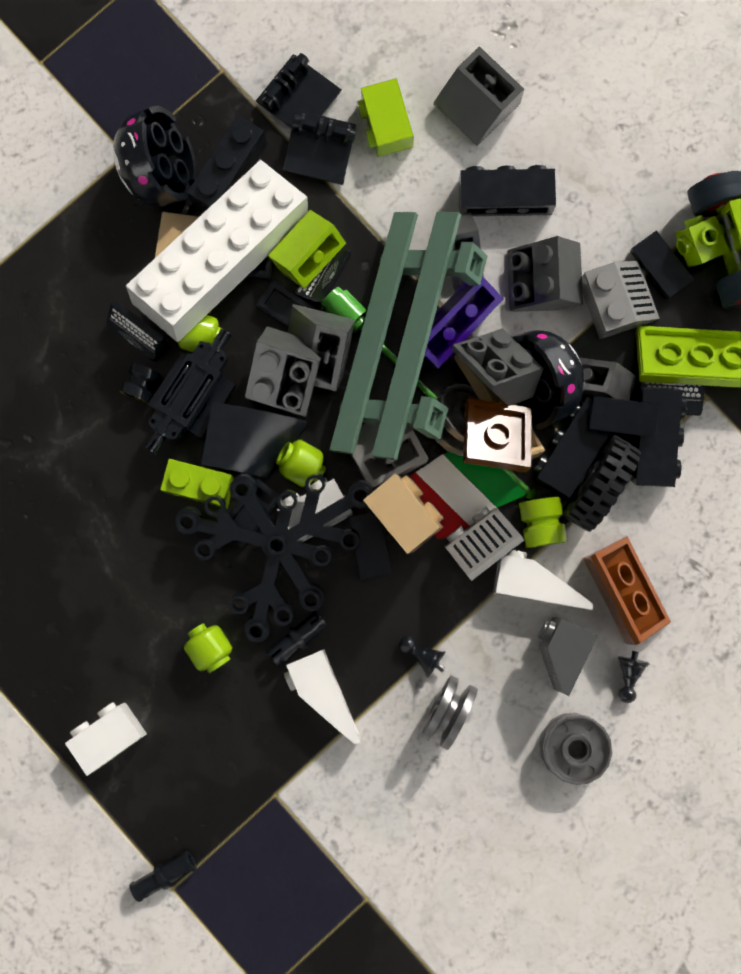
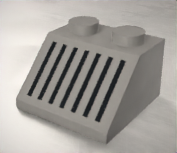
(618, 298)
(482, 542)

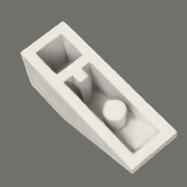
(532, 581)
(319, 688)

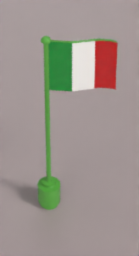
(449, 484)

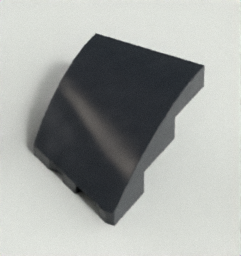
(247, 439)

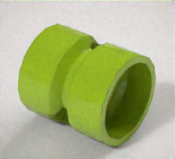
(543, 522)

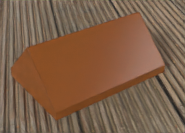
(627, 591)

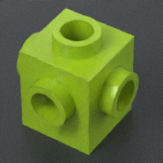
(701, 240)

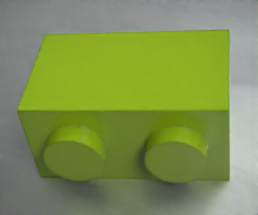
(386, 118)
(307, 249)
(196, 482)

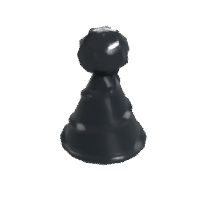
(427, 658)
(632, 670)

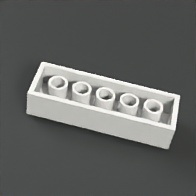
(217, 250)

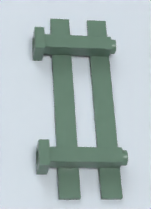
(432, 266)

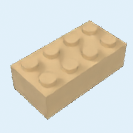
(403, 513)

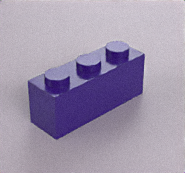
(458, 319)

